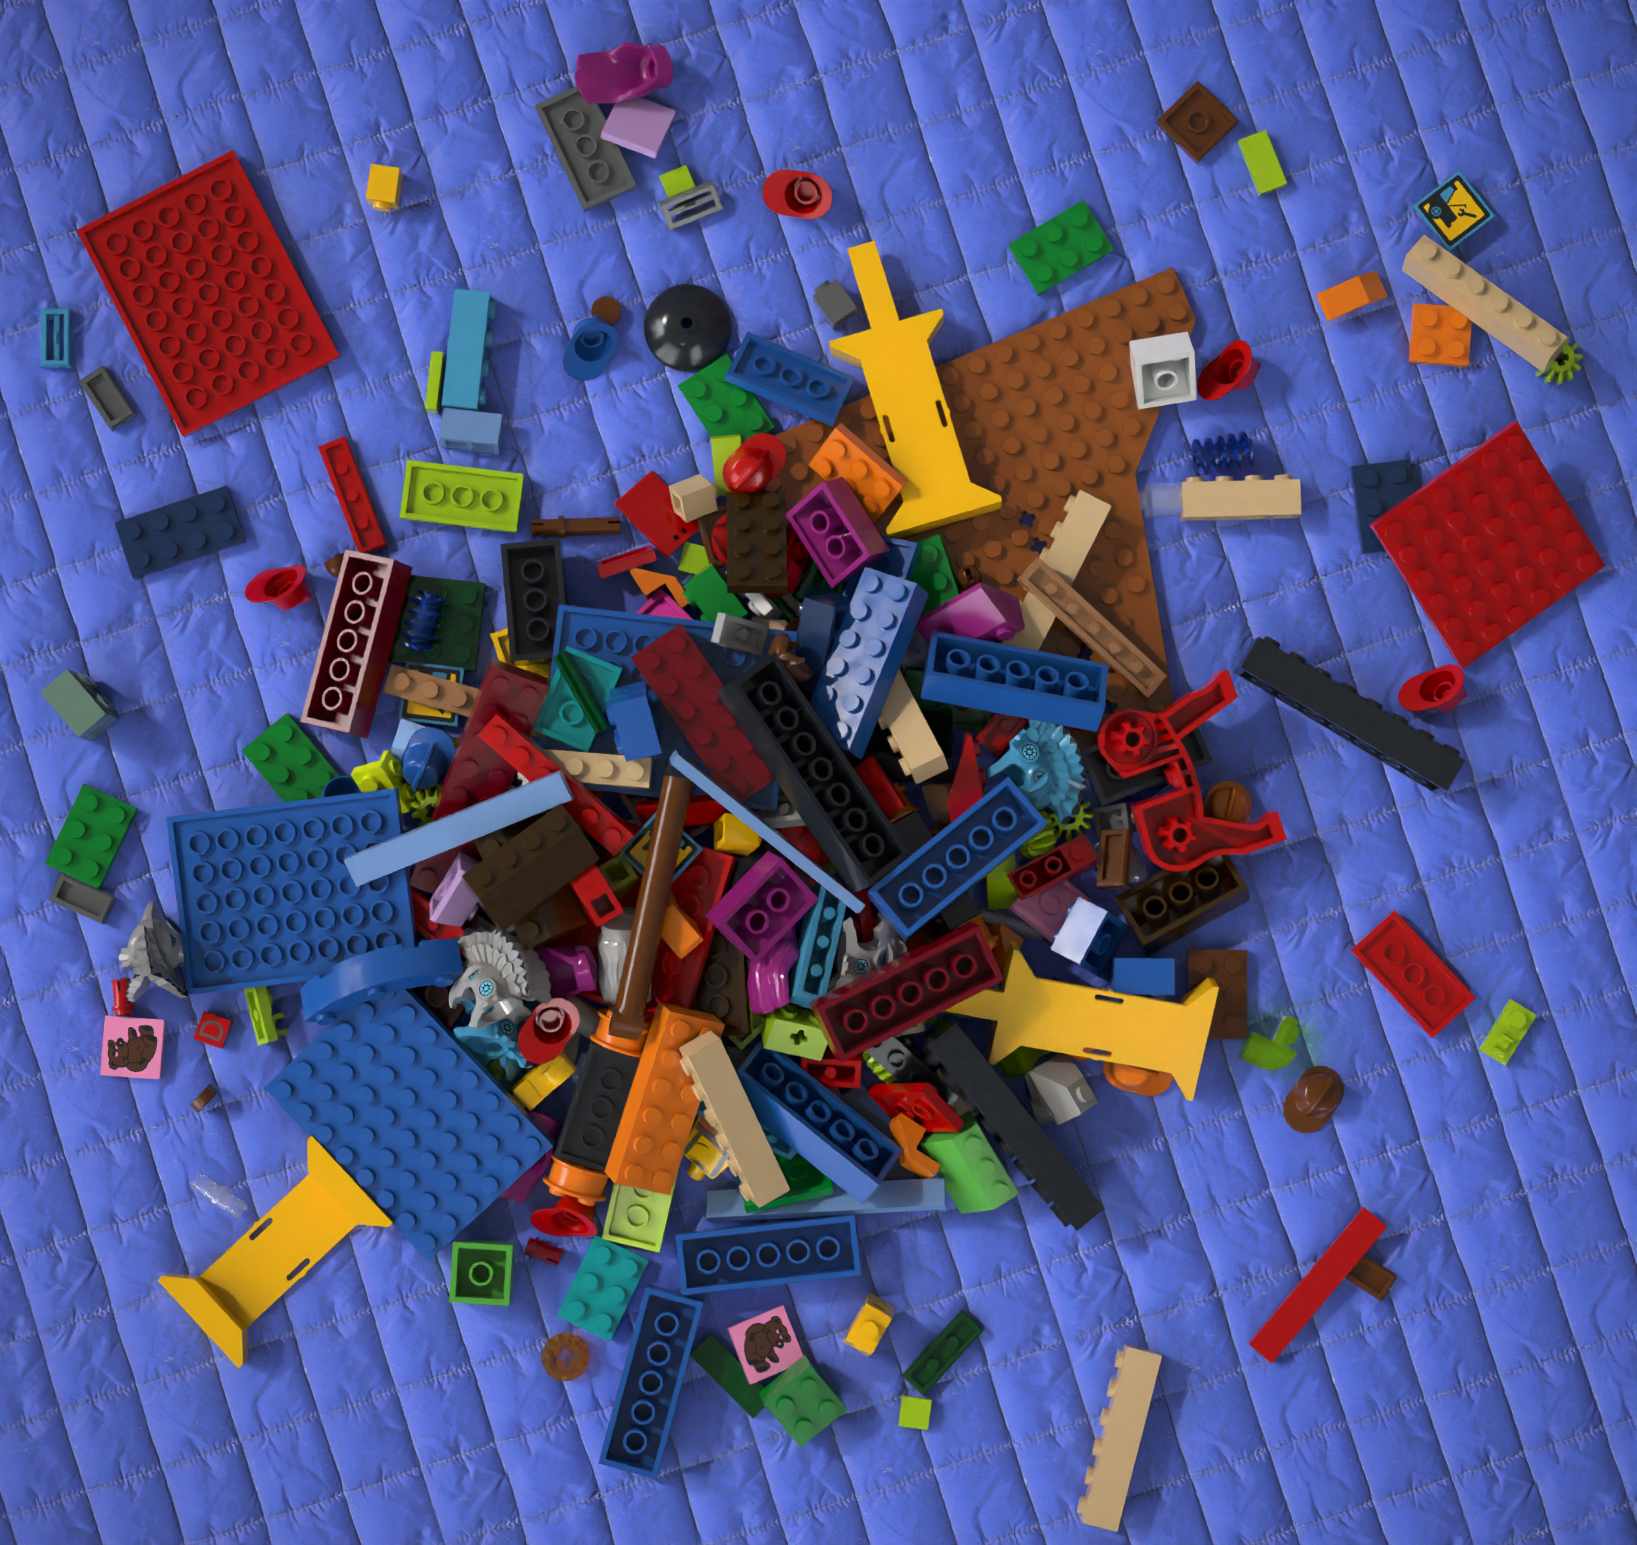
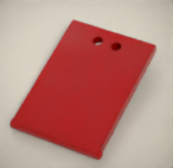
(652, 513)

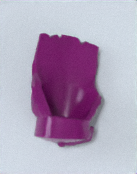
(623, 72)
(569, 969)
(769, 977)
(523, 1185)

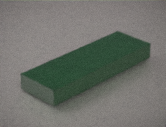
(942, 1352)
(728, 1374)

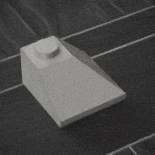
(1062, 1088)

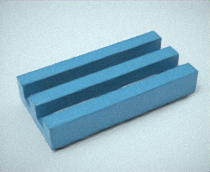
(56, 362)

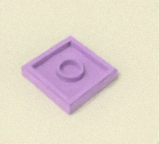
(638, 125)

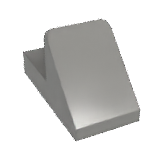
(739, 634)

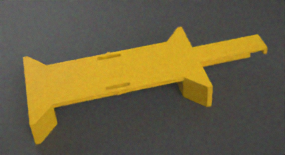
(905, 390)
(1069, 1018)
(256, 1270)

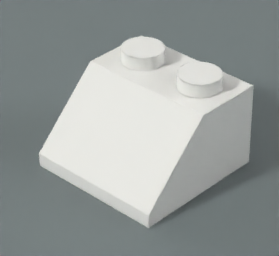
(1163, 370)

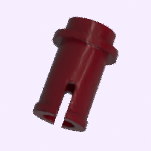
(543, 1251)

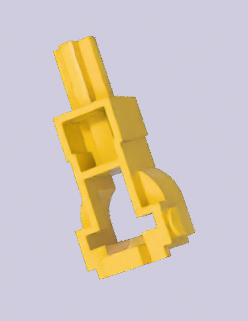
(542, 1081)

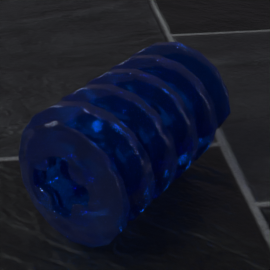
(1222, 452)
(423, 622)

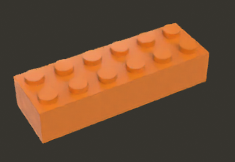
(659, 1103)

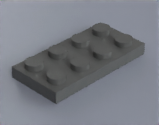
(590, 162)

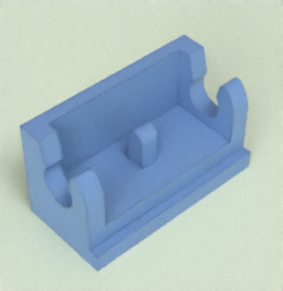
(471, 430)

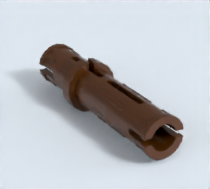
(576, 526)

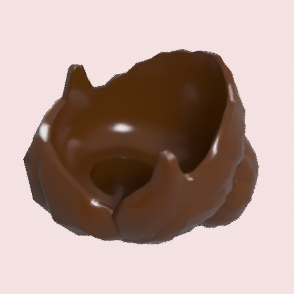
(795, 665)

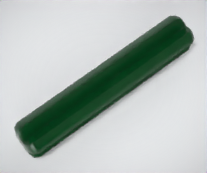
(581, 692)

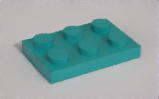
(560, 712)
(603, 1287)

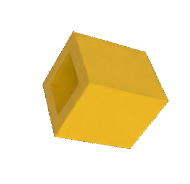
(384, 187)
(734, 836)

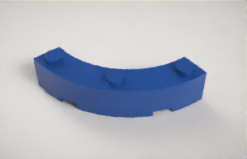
(377, 974)

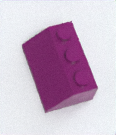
(837, 531)
(977, 614)
(762, 907)

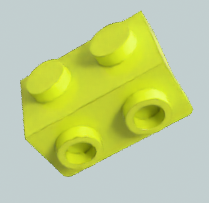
(384, 775)

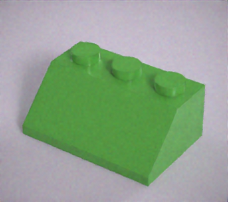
(969, 1167)

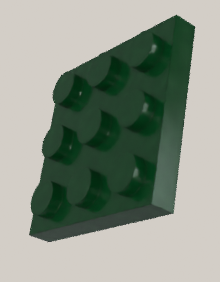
(460, 626)

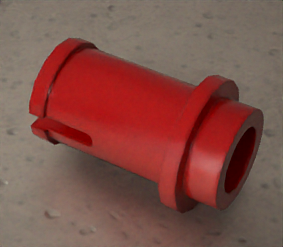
(121, 1005)

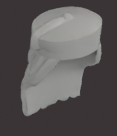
(612, 952)

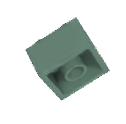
(79, 705)

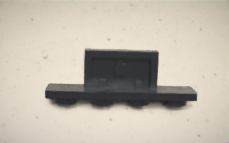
(910, 1065)

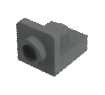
(1114, 817)

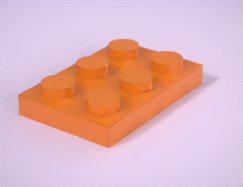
(864, 471)

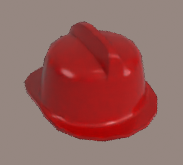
(797, 194)
(1229, 371)
(754, 464)
(280, 586)
(1436, 690)
(548, 1030)
(566, 1219)

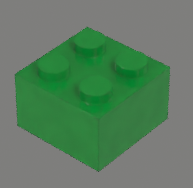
(710, 593)
(802, 1401)

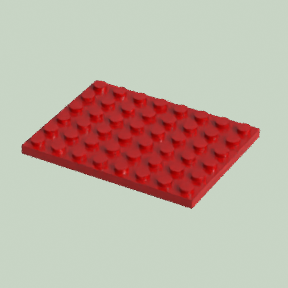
(208, 294)

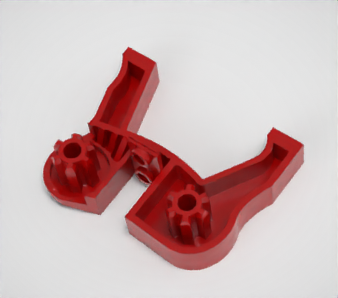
(1173, 822)

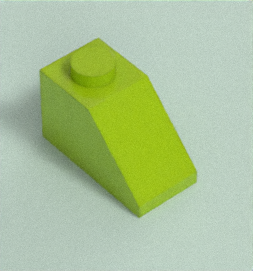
(998, 887)

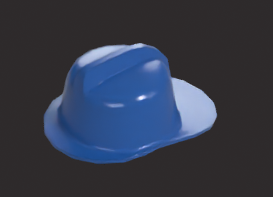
(590, 348)
(427, 757)

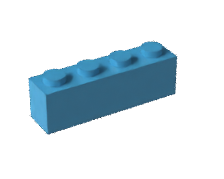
(468, 349)
(816, 947)

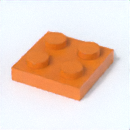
(1439, 336)

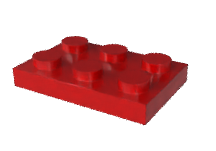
(917, 1102)

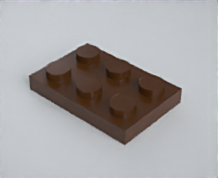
(1230, 973)

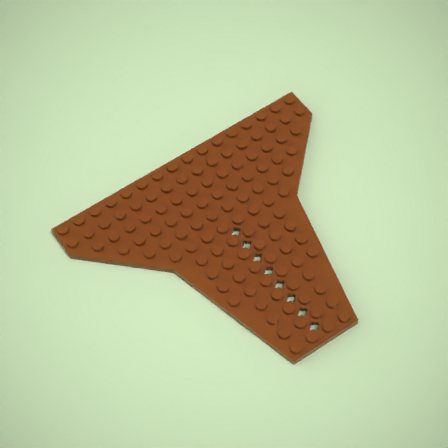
(1038, 425)

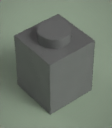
(834, 303)

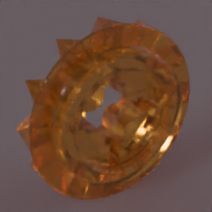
(558, 1369)

